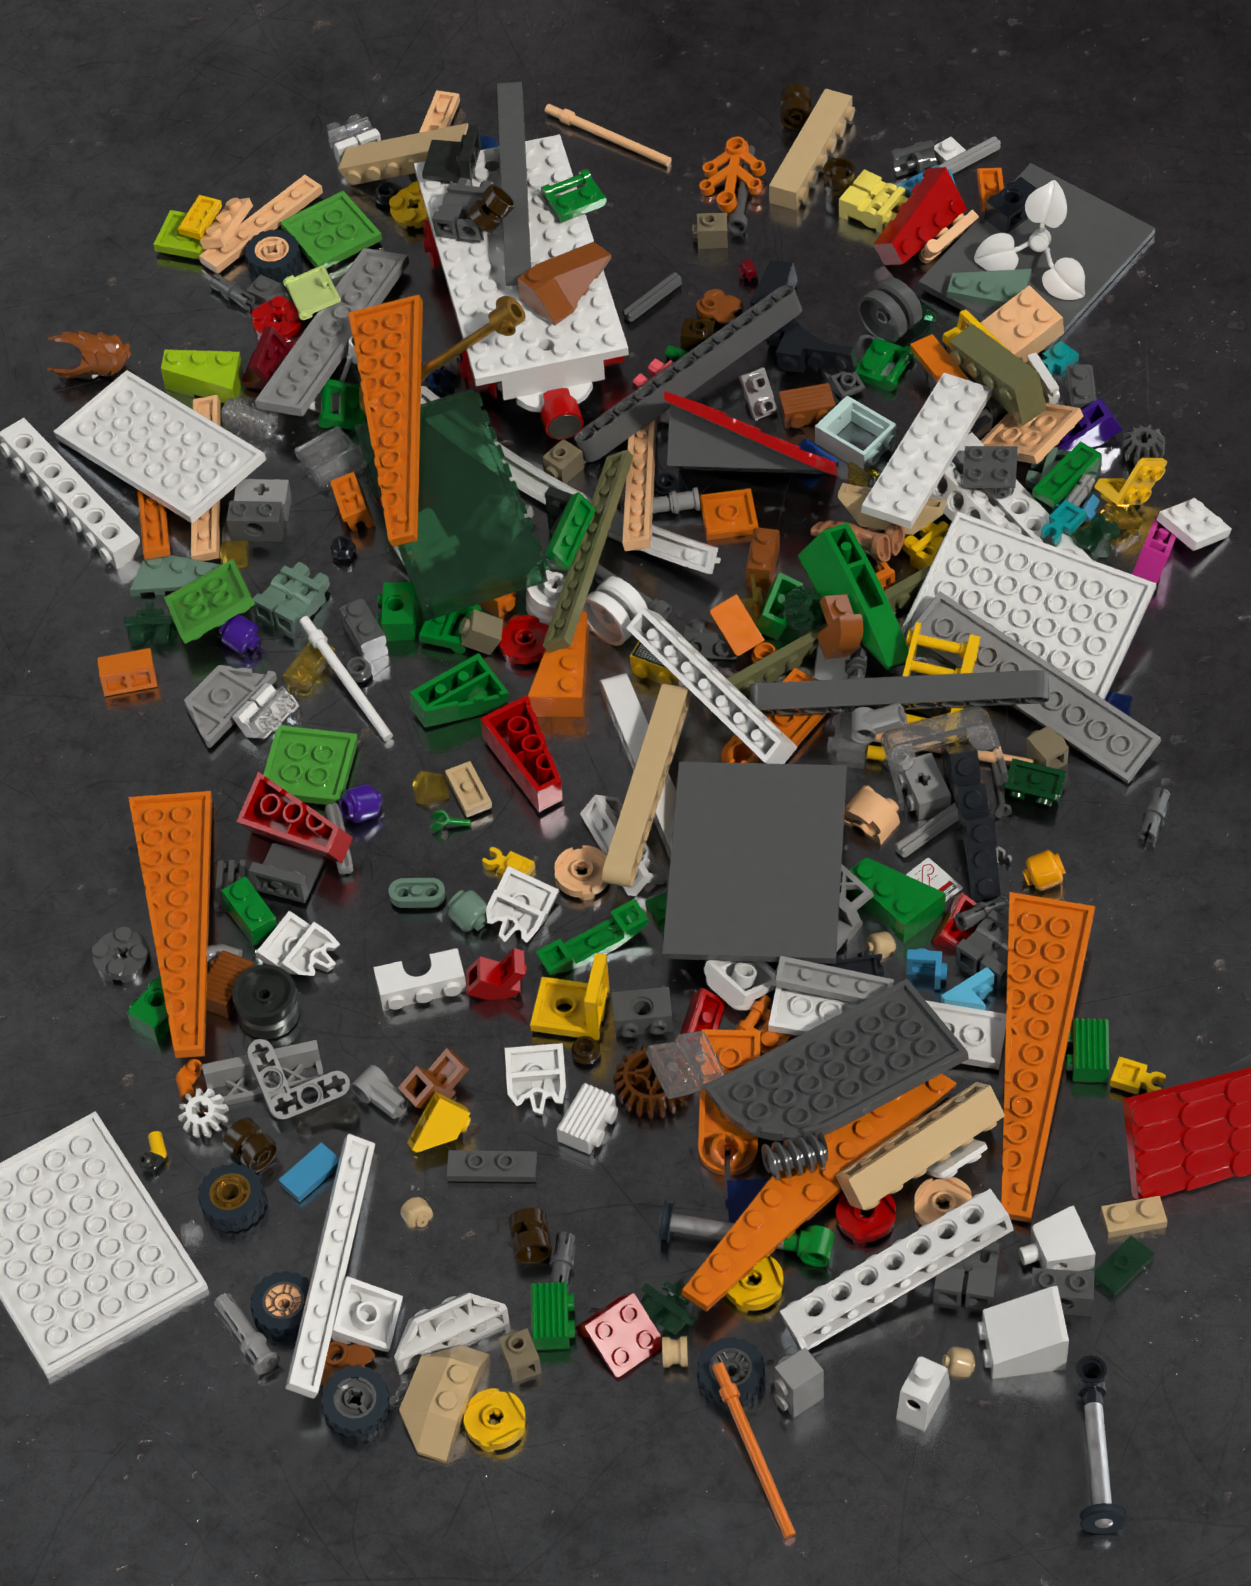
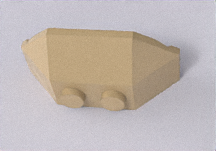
(854, 496)
(439, 1397)

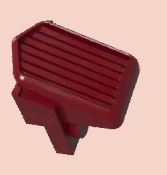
(266, 358)

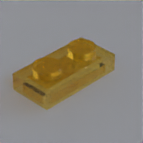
(306, 668)

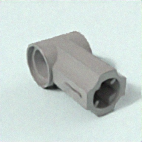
(869, 722)
(375, 1088)

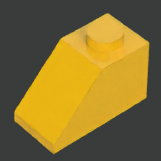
(439, 1123)

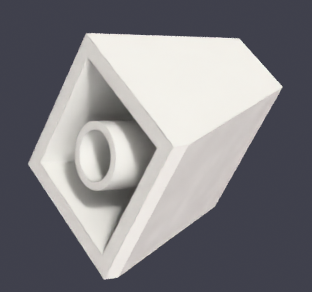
(1025, 1335)

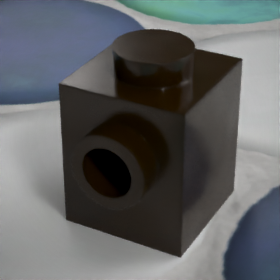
(695, 332)

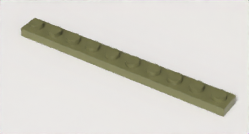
(588, 554)
(805, 647)

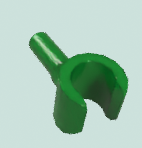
(444, 819)

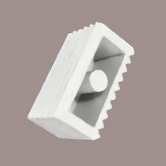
(587, 1118)

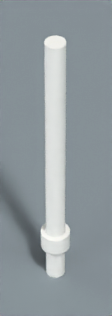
(319, 641)

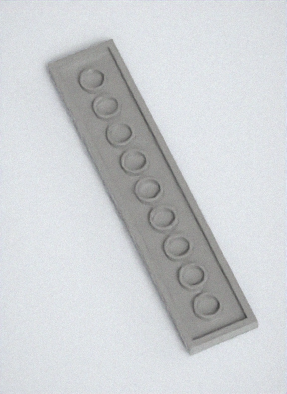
(328, 334)
(1072, 709)

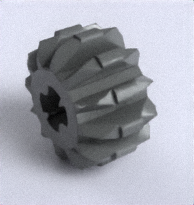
(1142, 443)

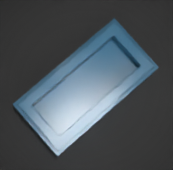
(309, 1172)

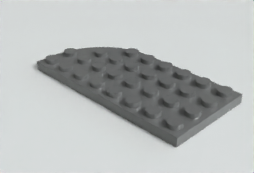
(840, 1068)

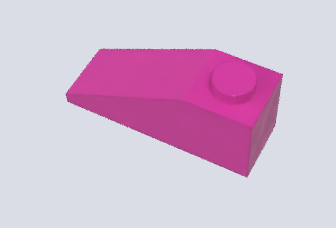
(1154, 553)

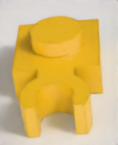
(512, 860)
(1133, 1075)

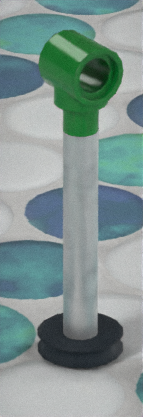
(813, 1244)

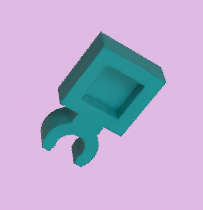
(1059, 357)
(1063, 519)

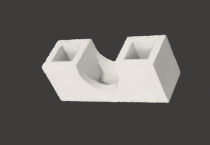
(442, 980)

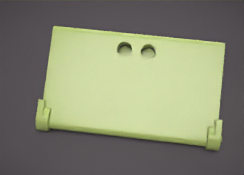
(312, 291)

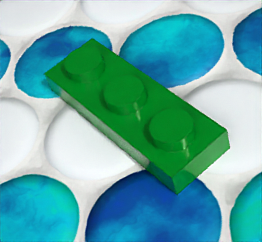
(1066, 474)
(570, 531)

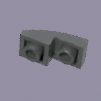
(842, 382)

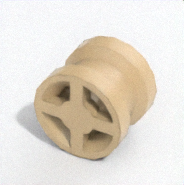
(675, 1351)

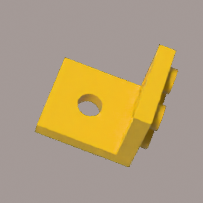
(585, 998)

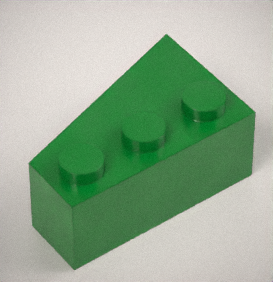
(459, 694)
(898, 900)

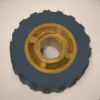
(236, 1212)

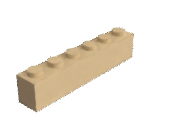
(811, 149)
(393, 156)
(920, 1146)

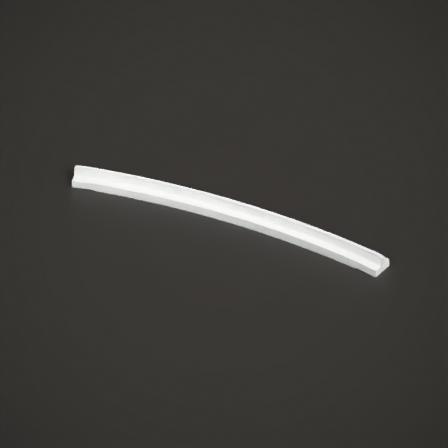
(663, 542)

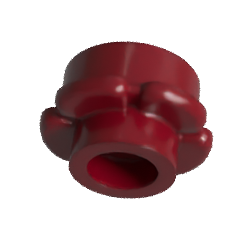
(747, 269)

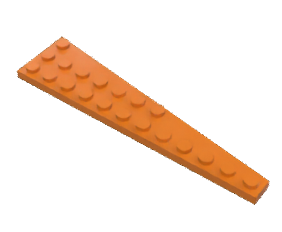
(390, 370)
(175, 867)
(1043, 983)
(792, 1201)

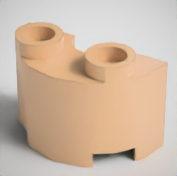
(872, 814)

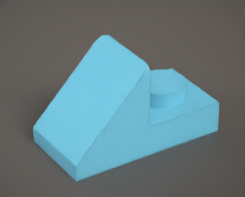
(971, 991)

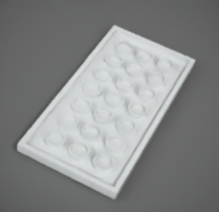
(160, 446)

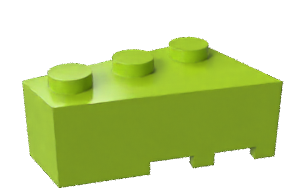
(203, 373)

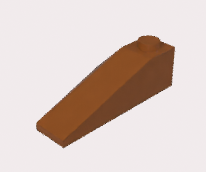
(559, 282)

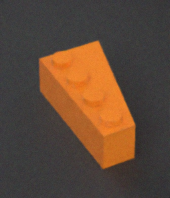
(561, 678)

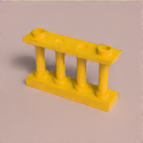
(966, 650)

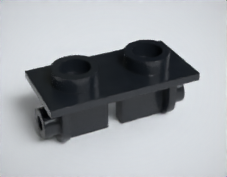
(864, 963)

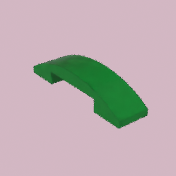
(601, 939)

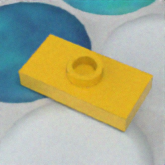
(200, 217)

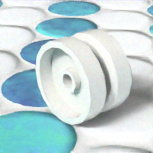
(543, 598)
(612, 610)

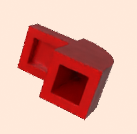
(496, 979)

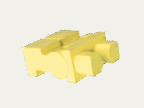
(871, 201)

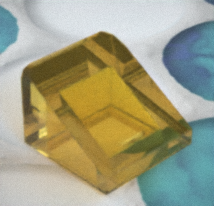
(235, 550)
(430, 787)

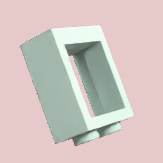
(840, 417)

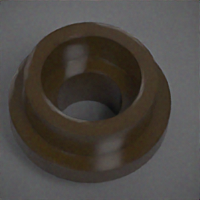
(585, 1043)

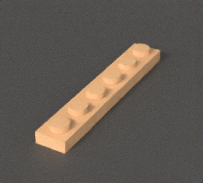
(265, 219)

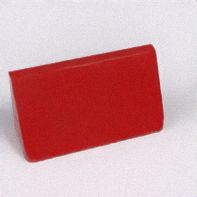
(947, 933)
(703, 1012)

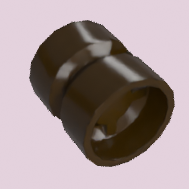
(795, 106)
(837, 177)
(489, 210)
(248, 1143)
(530, 1235)

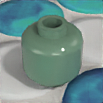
(468, 910)

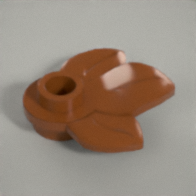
(718, 306)
(351, 1356)

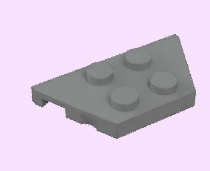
(220, 697)

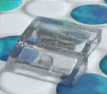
(330, 456)
(685, 1064)

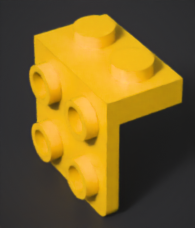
(1137, 487)

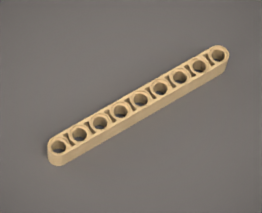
(646, 786)

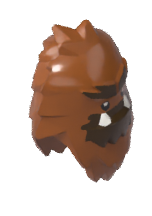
(100, 355)

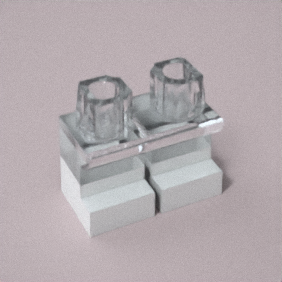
(355, 133)
(265, 711)

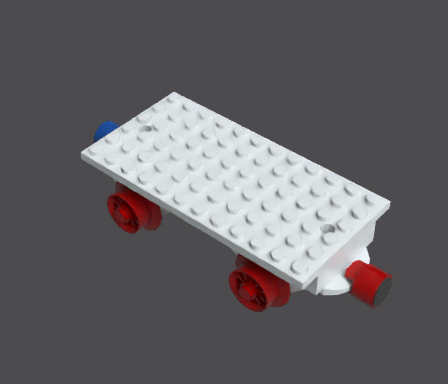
(541, 363)

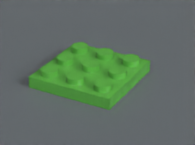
(331, 230)
(209, 601)
(311, 763)

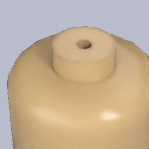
(881, 943)
(416, 1212)
(959, 1362)

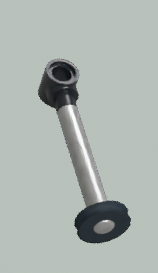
(1103, 1515)

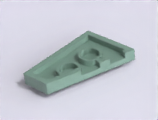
(988, 287)
(168, 574)

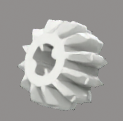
(193, 1108)

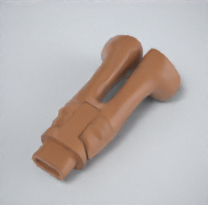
(877, 545)

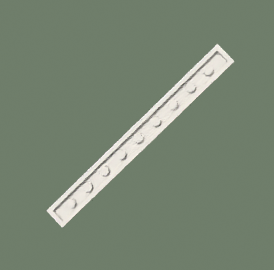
(330, 1267)

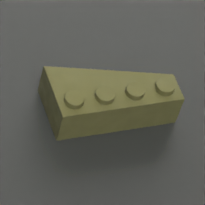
(1011, 380)

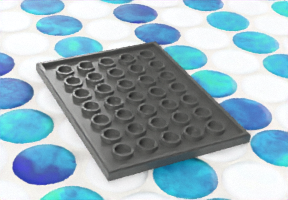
(1092, 234)
(756, 862)

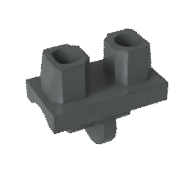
(913, 158)

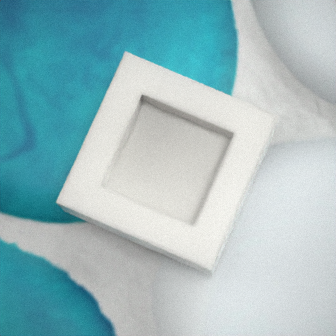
(947, 149)

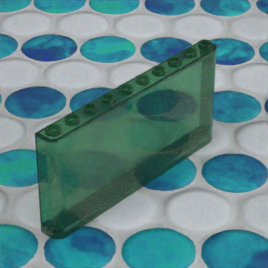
(469, 517)

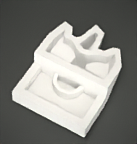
(520, 904)
(298, 947)
(535, 1075)

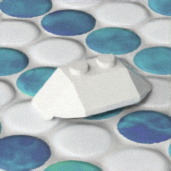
(448, 1325)

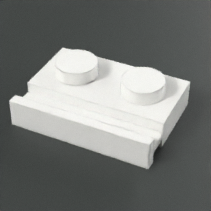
(1048, 384)

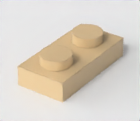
(468, 789)
(1133, 1216)

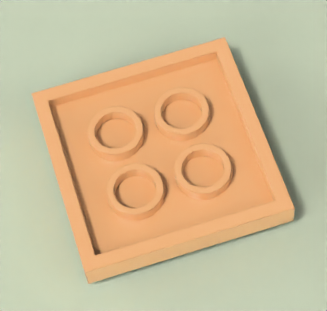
(1036, 436)

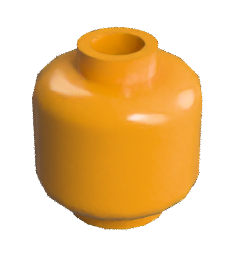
(1044, 870)

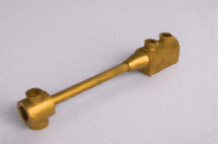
(502, 320)

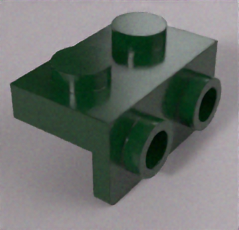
(1035, 782)

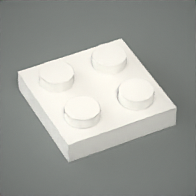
(1194, 524)

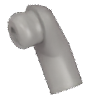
(215, 951)

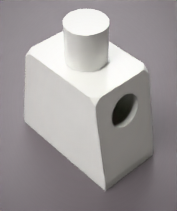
(1059, 1243)
(925, 1386)

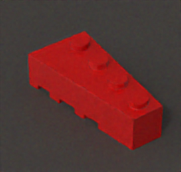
(927, 211)
(523, 751)
(286, 819)

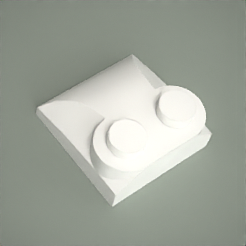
(739, 981)
(366, 1315)

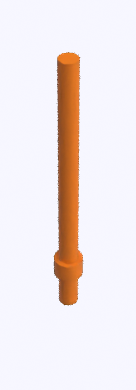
(730, 1395)

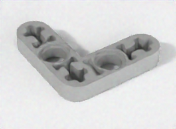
(283, 1091)

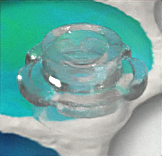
(191, 1234)

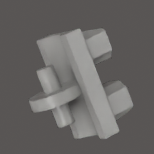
(758, 393)

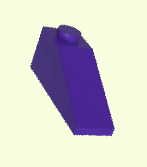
(1093, 428)

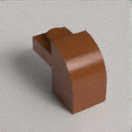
(843, 629)
(440, 1077)

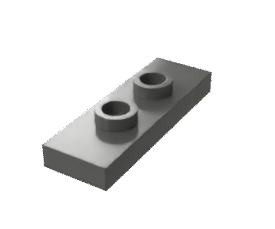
(492, 1166)

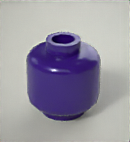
(239, 634)
(360, 803)

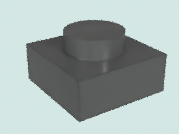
(264, 289)

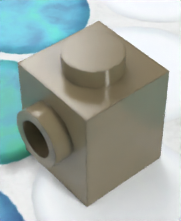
(711, 230)
(563, 461)
(481, 631)
(1047, 748)
(519, 1355)

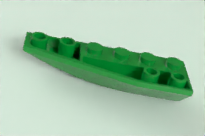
(840, 567)

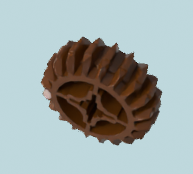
(637, 1074)

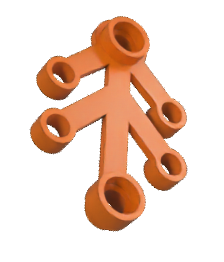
(735, 149)

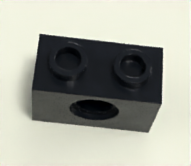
(1007, 207)

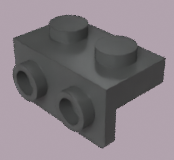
(707, 639)

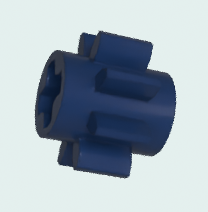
(442, 382)

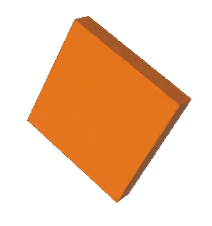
(728, 514)

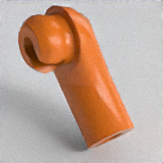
(186, 1078)

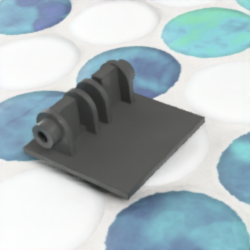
(990, 468)
(841, 668)

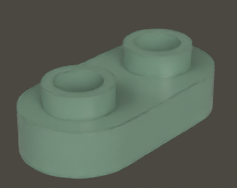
(418, 892)

